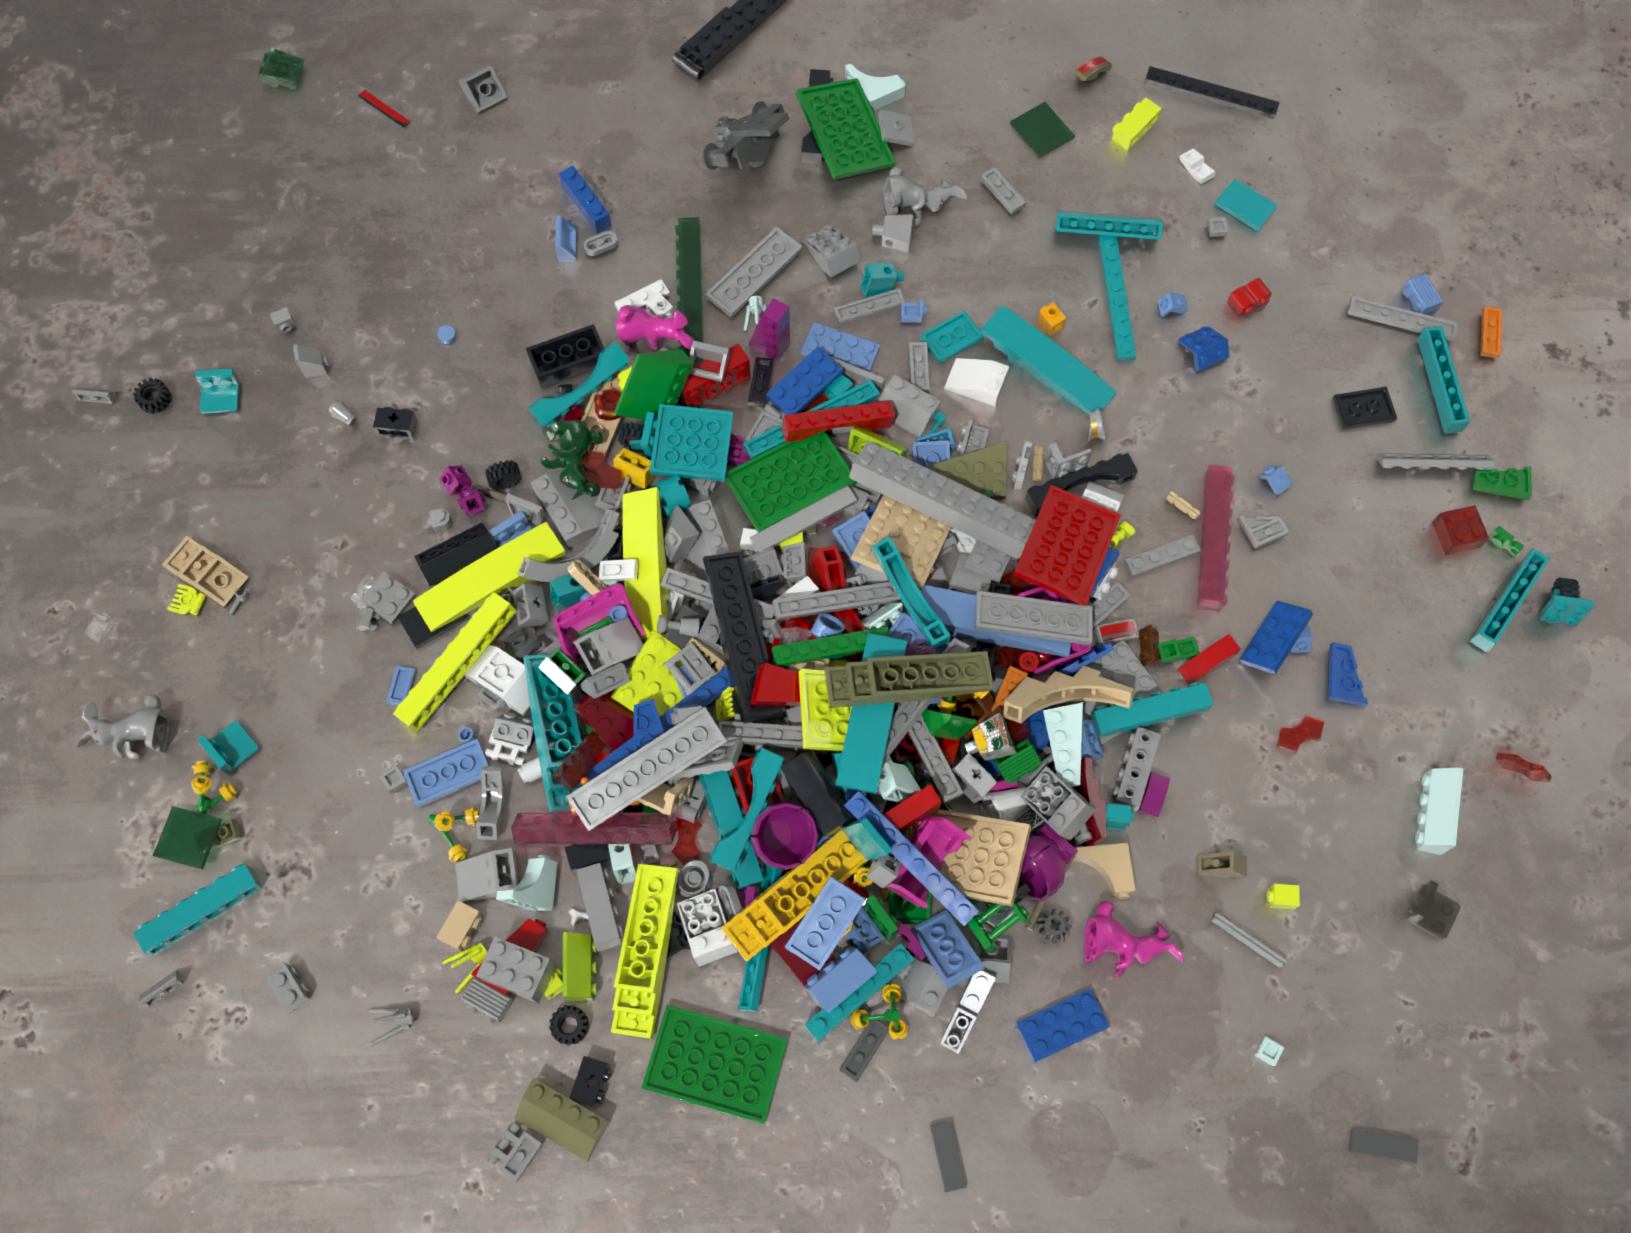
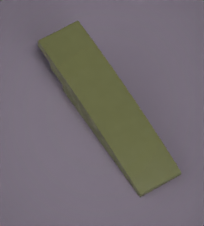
(907, 678)

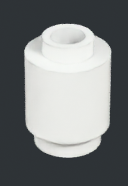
(530, 770)

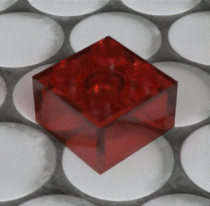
(1460, 530)

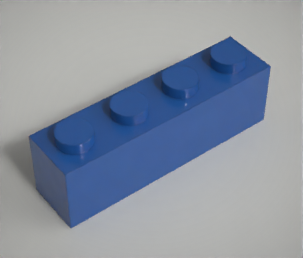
(585, 199)

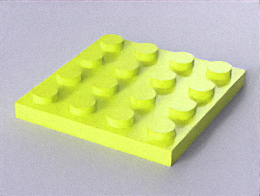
(650, 678)
(821, 726)

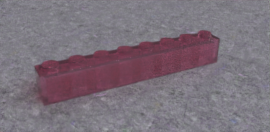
(1215, 538)
(618, 829)

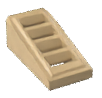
(714, 656)

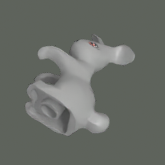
(903, 193)
(144, 724)

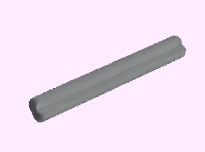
(1249, 939)

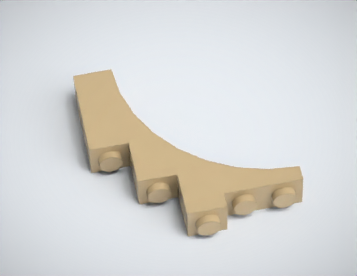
(1060, 688)

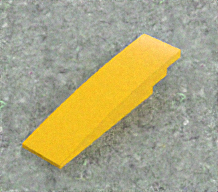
(791, 896)

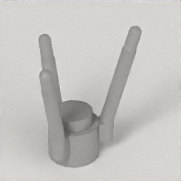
(402, 1017)

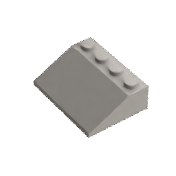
(573, 519)

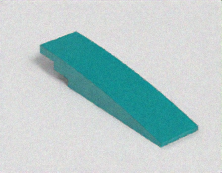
(1047, 361)
(868, 728)
(554, 729)

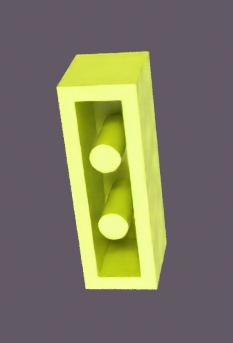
(1136, 123)

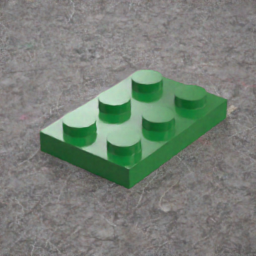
(885, 923)

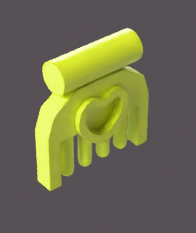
(189, 601)
(724, 705)

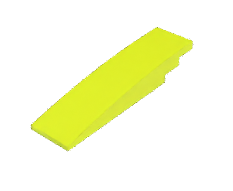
(645, 543)
(489, 574)
(644, 951)

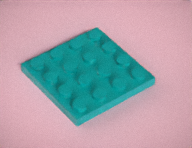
(691, 442)

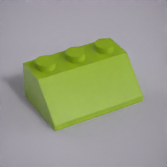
(860, 436)
(579, 967)

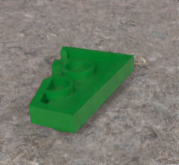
(1506, 483)

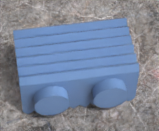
(1422, 294)

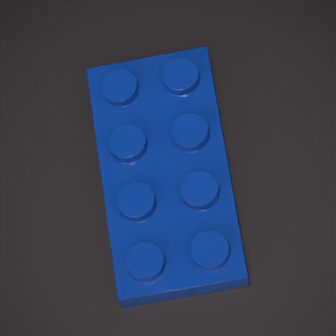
(804, 382)
(1276, 637)
(1062, 1025)

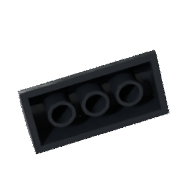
(455, 553)

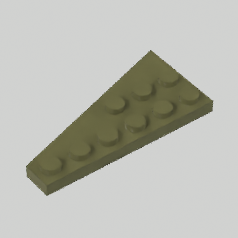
(978, 470)

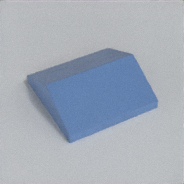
(930, 452)

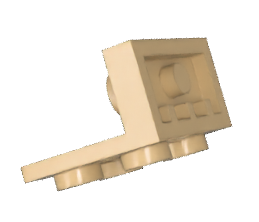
(668, 798)

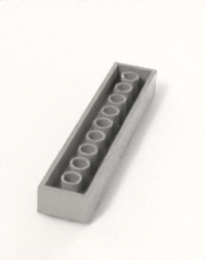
(942, 499)

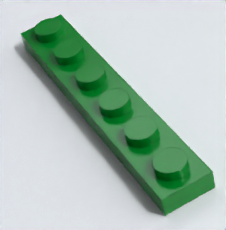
(824, 647)

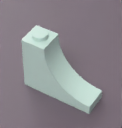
(878, 90)
(536, 887)

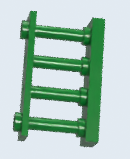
(988, 938)

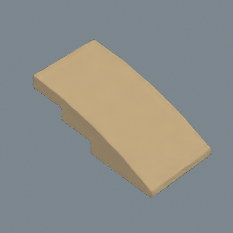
(205, 571)

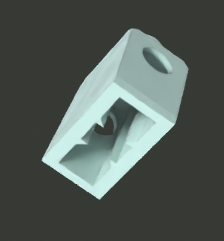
(896, 782)
(622, 863)

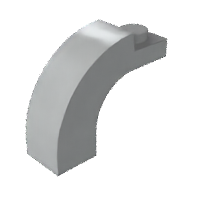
(493, 803)

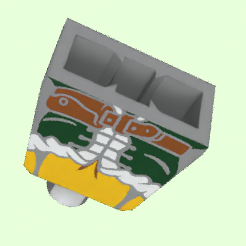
(991, 739)

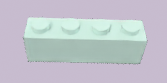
(1439, 810)

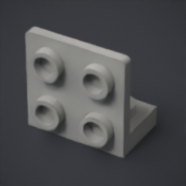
(1059, 466)

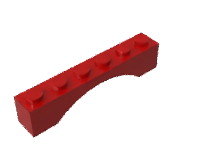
(804, 425)
(832, 577)

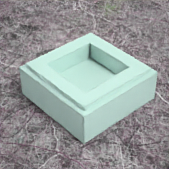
(1269, 1051)

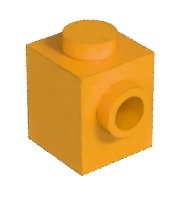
(1051, 318)

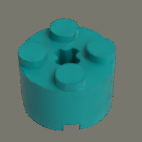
(672, 495)

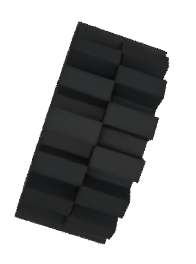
(156, 403)
(503, 475)
(559, 1016)

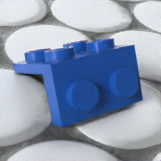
(1207, 347)

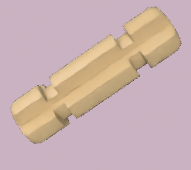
(1038, 461)
(1183, 505)

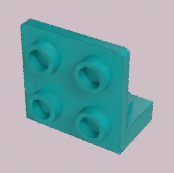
(218, 390)
(229, 747)

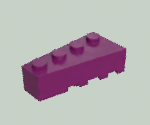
(773, 330)

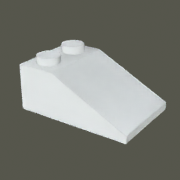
(977, 379)

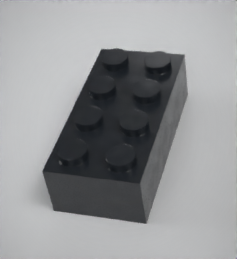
(565, 355)

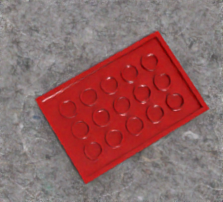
(1067, 545)

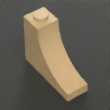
(1113, 864)

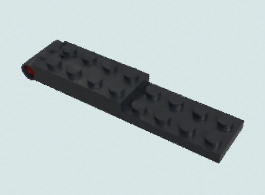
(722, 35)
(740, 631)

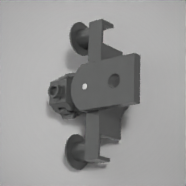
(745, 138)

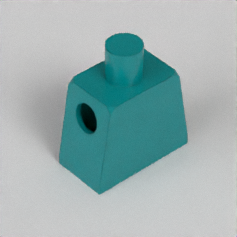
(879, 278)
(565, 592)

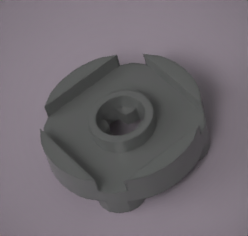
(521, 643)

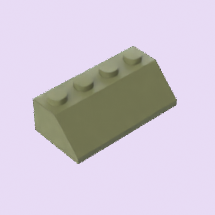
(561, 1119)

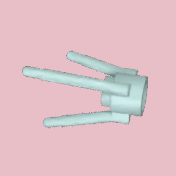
(755, 307)

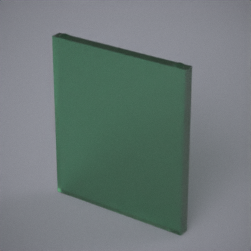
(1042, 129)
(187, 837)

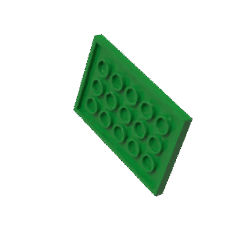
(845, 128)
(788, 479)
(715, 1064)

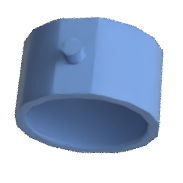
(827, 626)

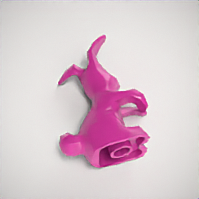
(637, 323)
(1109, 935)

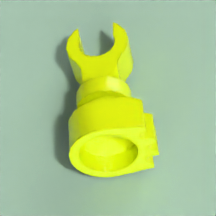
(1125, 529)

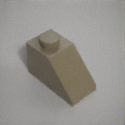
(1222, 864)

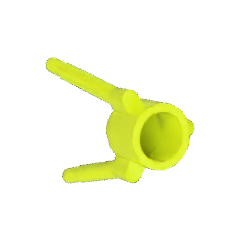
(476, 953)

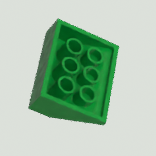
(654, 381)

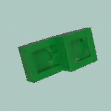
(1178, 650)

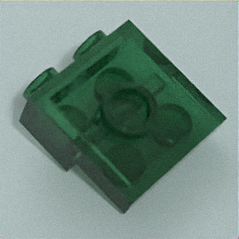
(280, 69)

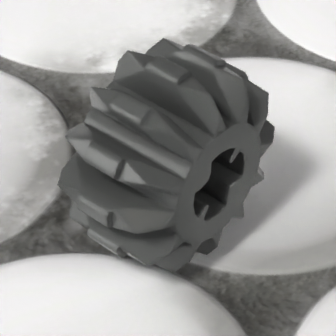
(1061, 931)

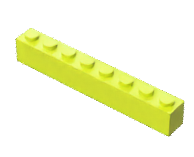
(455, 662)

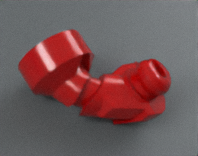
(1030, 660)

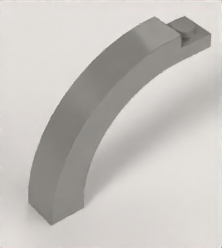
(589, 555)

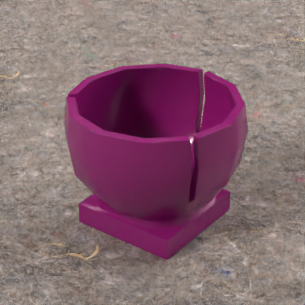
(784, 835)
(1045, 863)

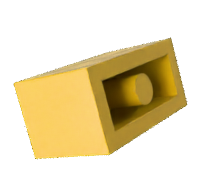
(634, 466)

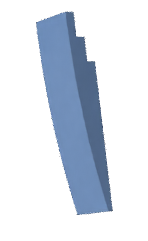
(958, 617)

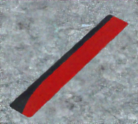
(383, 108)

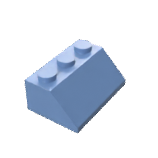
(839, 979)

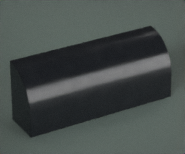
(818, 792)

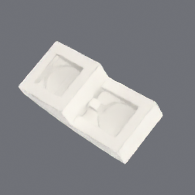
(1196, 167)

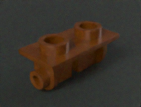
(1148, 638)

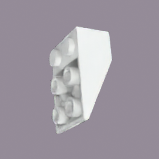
(702, 922)

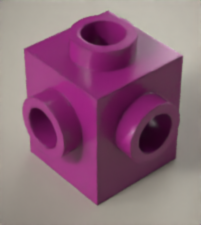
(455, 479)
(471, 506)

